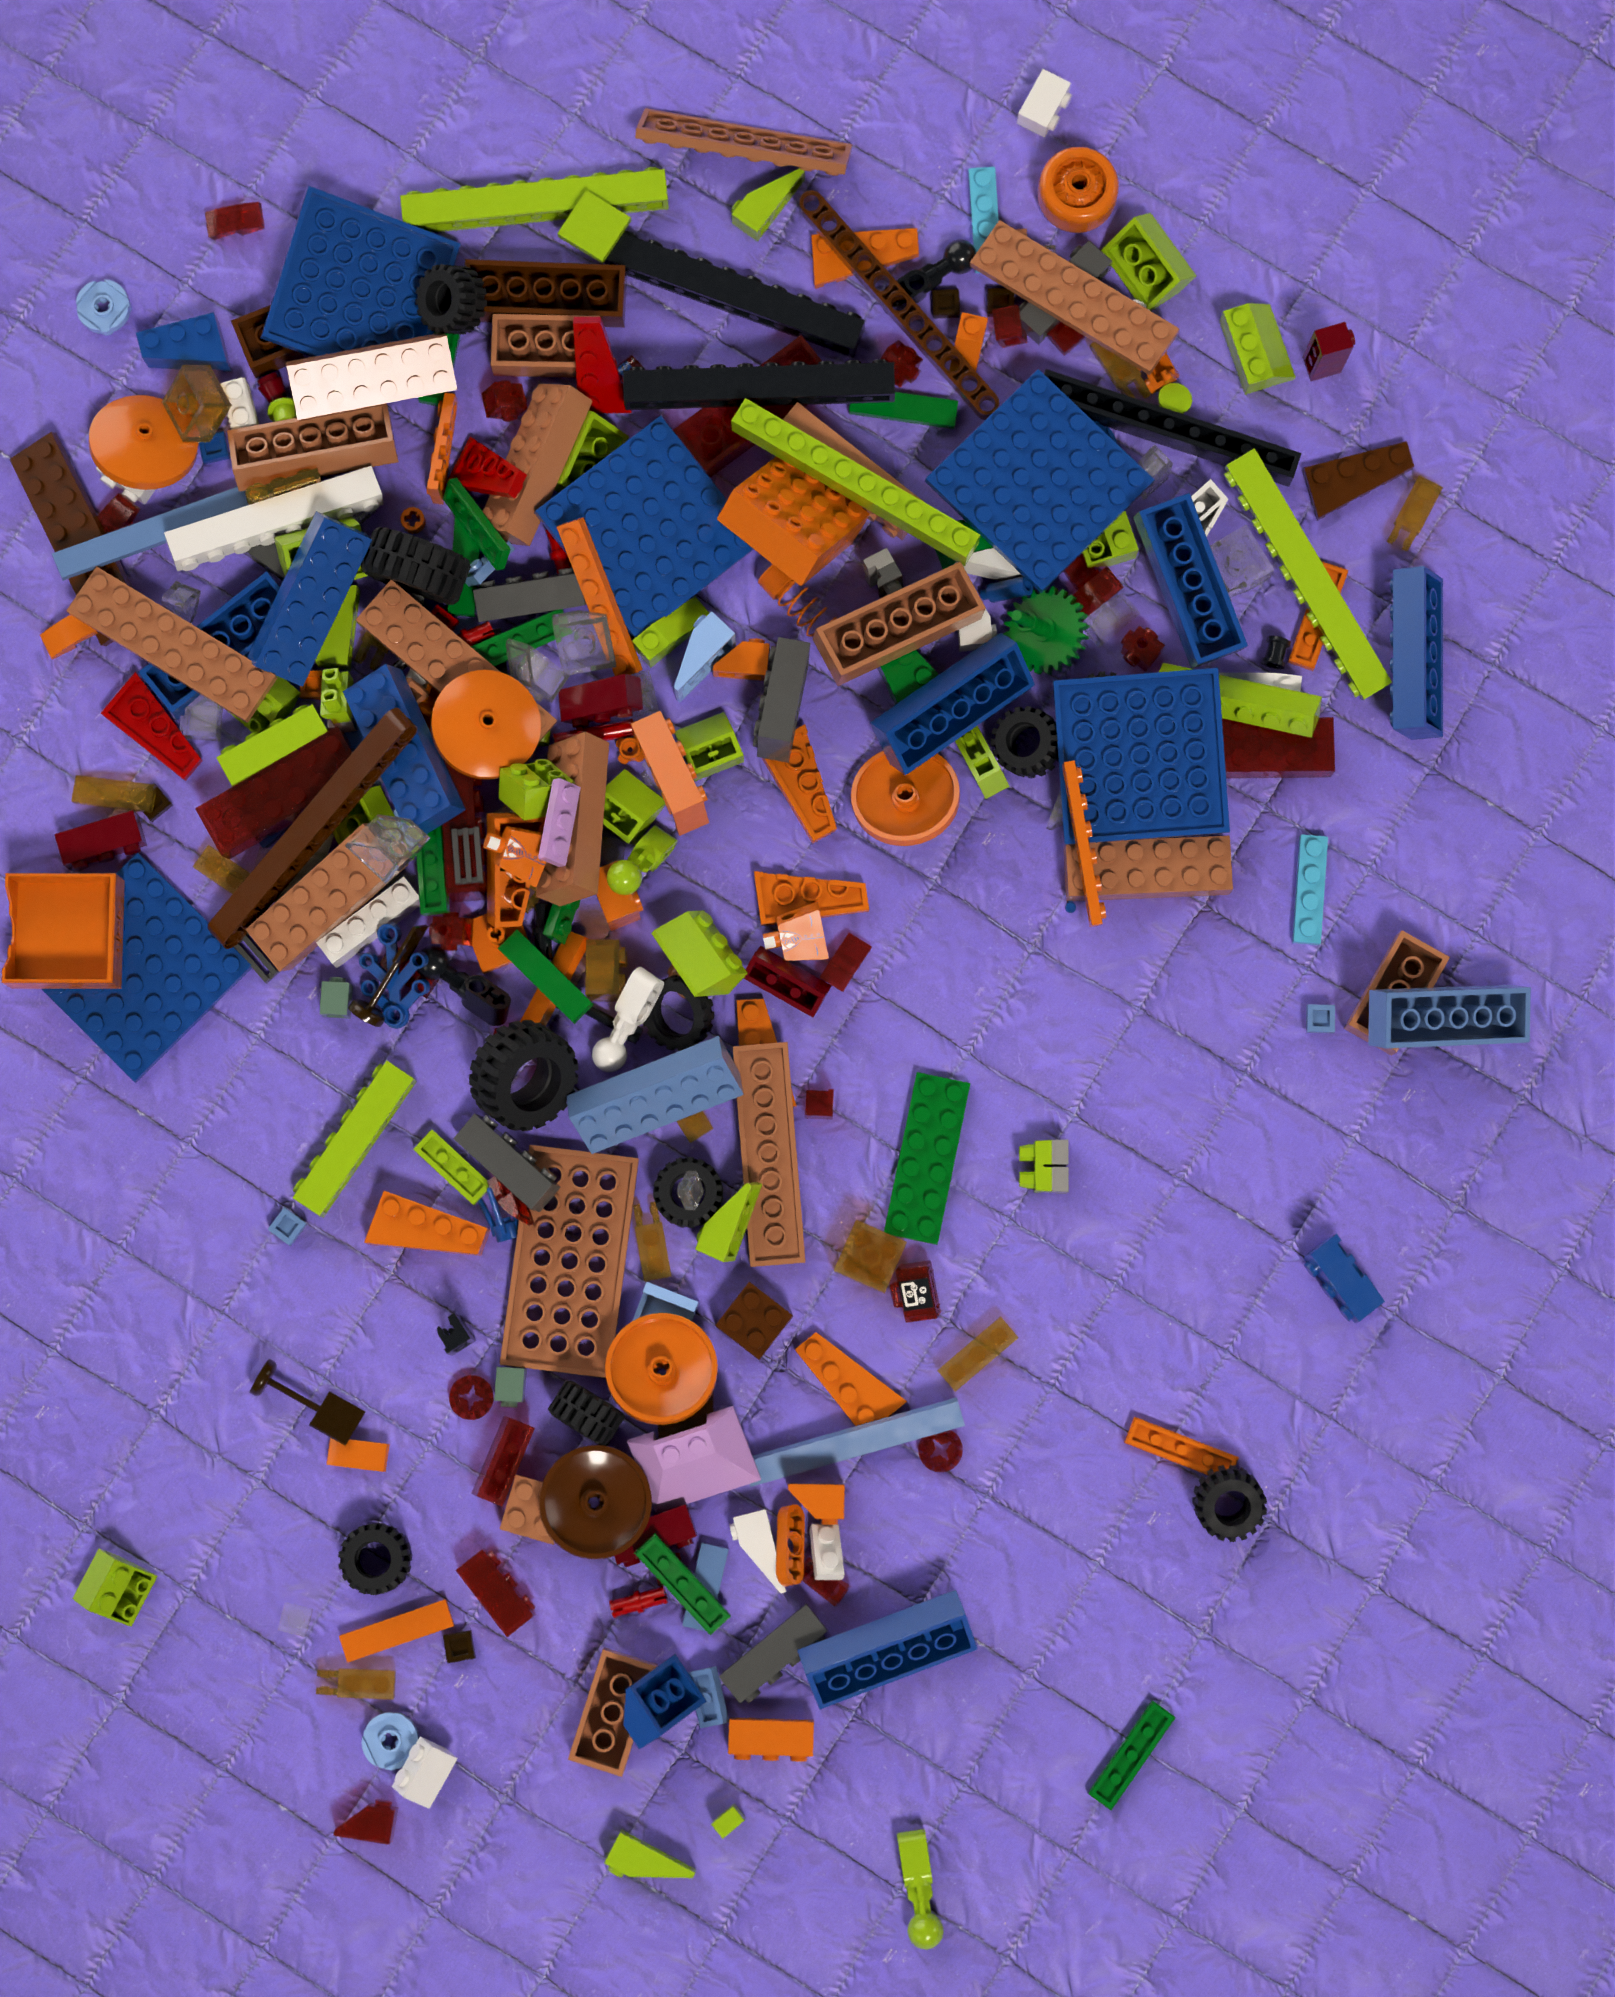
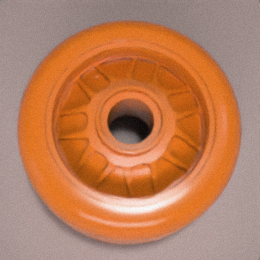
(1073, 208)

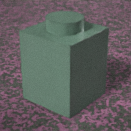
(336, 998)
(510, 1386)

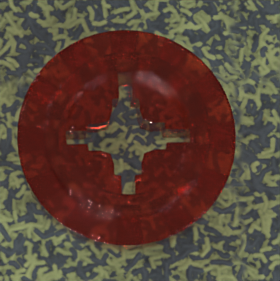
(464, 1386)
(938, 1463)

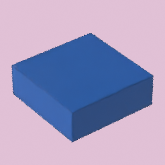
(215, 450)

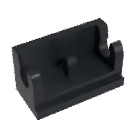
(459, 1337)

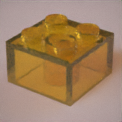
(196, 403)
(604, 970)
(870, 1257)

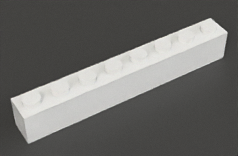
(276, 516)

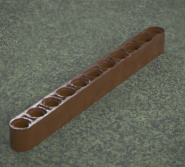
(894, 293)
(312, 827)

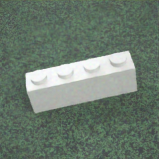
(363, 925)

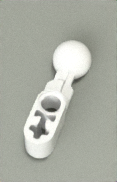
(632, 1010)

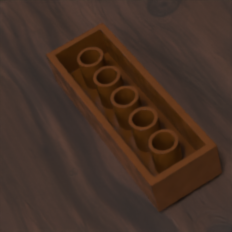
(553, 289)

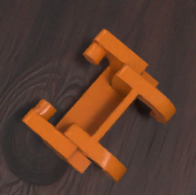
(1161, 375)

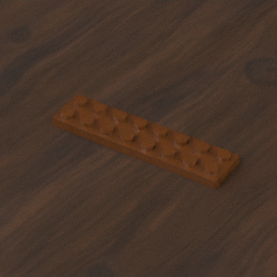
(61, 503)

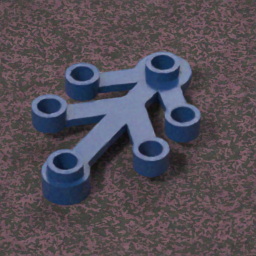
(398, 979)

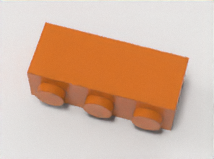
(771, 1738)

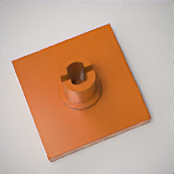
(488, 940)

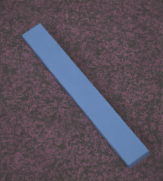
(142, 535)
(858, 1440)

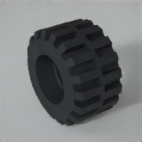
(436, 304)
(1008, 733)
(663, 1192)
(586, 1413)
(1239, 1523)
(353, 1570)

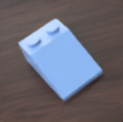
(707, 645)

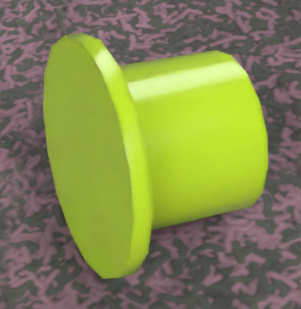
(1175, 397)
(281, 409)

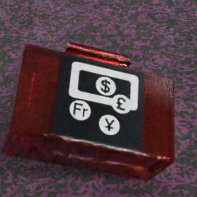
(916, 1291)

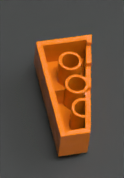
(671, 772)
(505, 892)
(416, 1226)

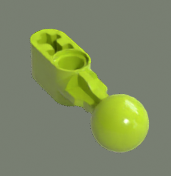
(648, 854)
(925, 1928)

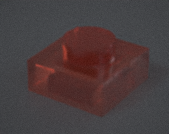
(1064, 338)

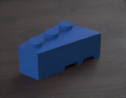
(185, 343)
(1343, 1279)

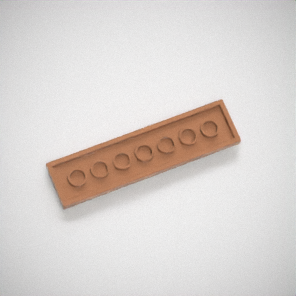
(743, 141)
(1074, 297)
(425, 642)
(171, 644)
(770, 1154)

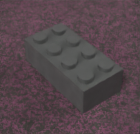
(781, 699)

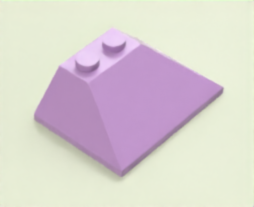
(696, 1461)

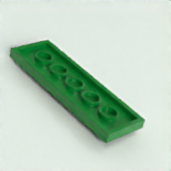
(927, 1158)

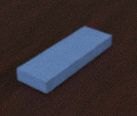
(710, 1572)

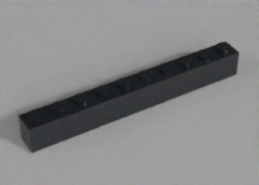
(738, 294)
(760, 384)
(1174, 428)

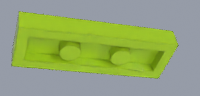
(452, 1167)

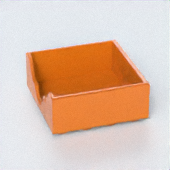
(792, 519)
(65, 931)

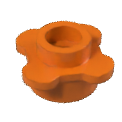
(625, 756)

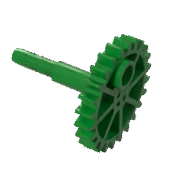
(1048, 629)

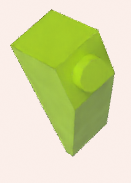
(763, 205)
(668, 632)
(339, 643)
(982, 763)
(726, 1228)
(640, 1859)

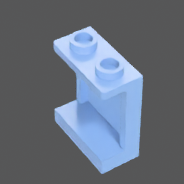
(660, 1300)

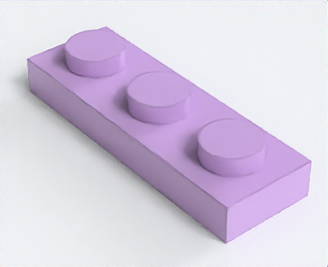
(559, 822)

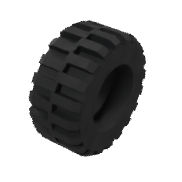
(416, 565)
(504, 1056)

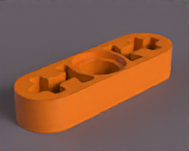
(790, 1519)

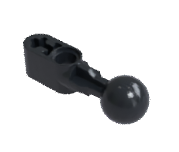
(955, 259)
(476, 991)

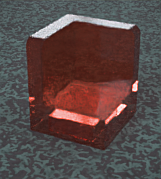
(1008, 326)
(819, 1104)

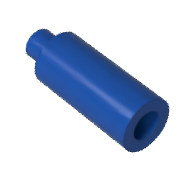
(1007, 590)

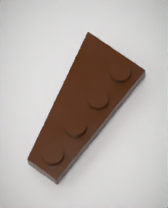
(1350, 477)

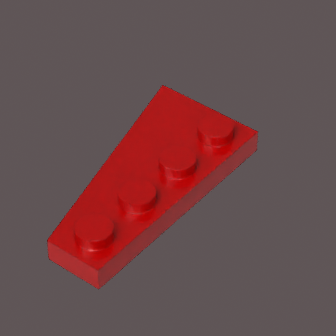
(596, 367)
(487, 472)
(148, 724)

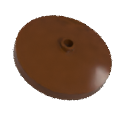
(621, 1496)

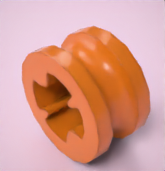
(407, 514)

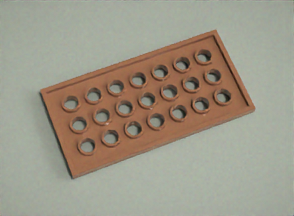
(610, 1279)

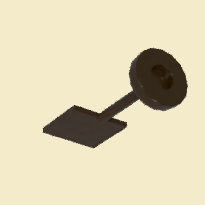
(368, 1011)
(334, 1416)

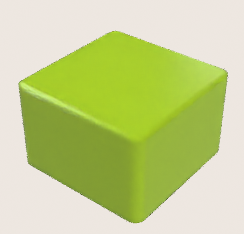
(728, 1821)

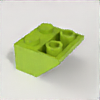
(1113, 545)
(275, 705)
(710, 745)
(528, 787)
(630, 807)
(114, 1587)

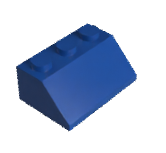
(660, 1701)

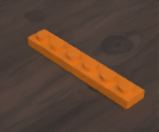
(598, 591)
(1086, 855)

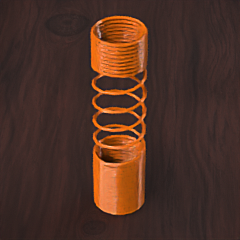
(777, 584)

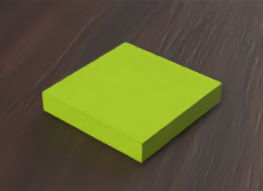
(594, 227)

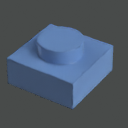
(1320, 1018)
(287, 1226)

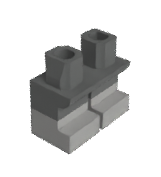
(882, 571)

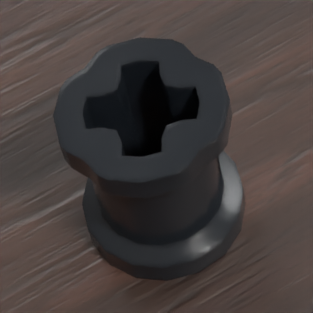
(1275, 652)

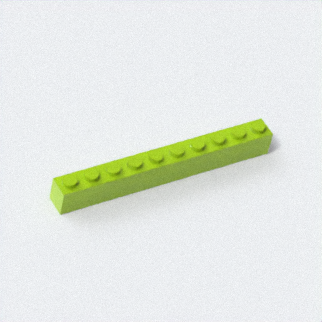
(532, 201)
(855, 482)
(1307, 574)

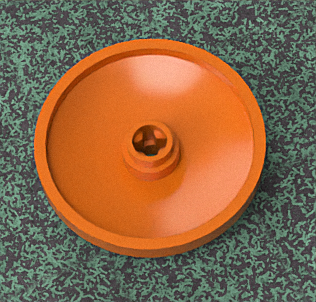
(139, 444)
(471, 744)
(905, 807)
(656, 1344)

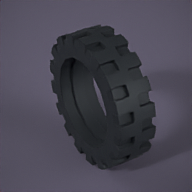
(702, 1018)

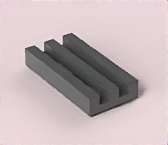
(465, 832)
(273, 971)

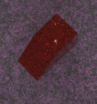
(371, 1824)

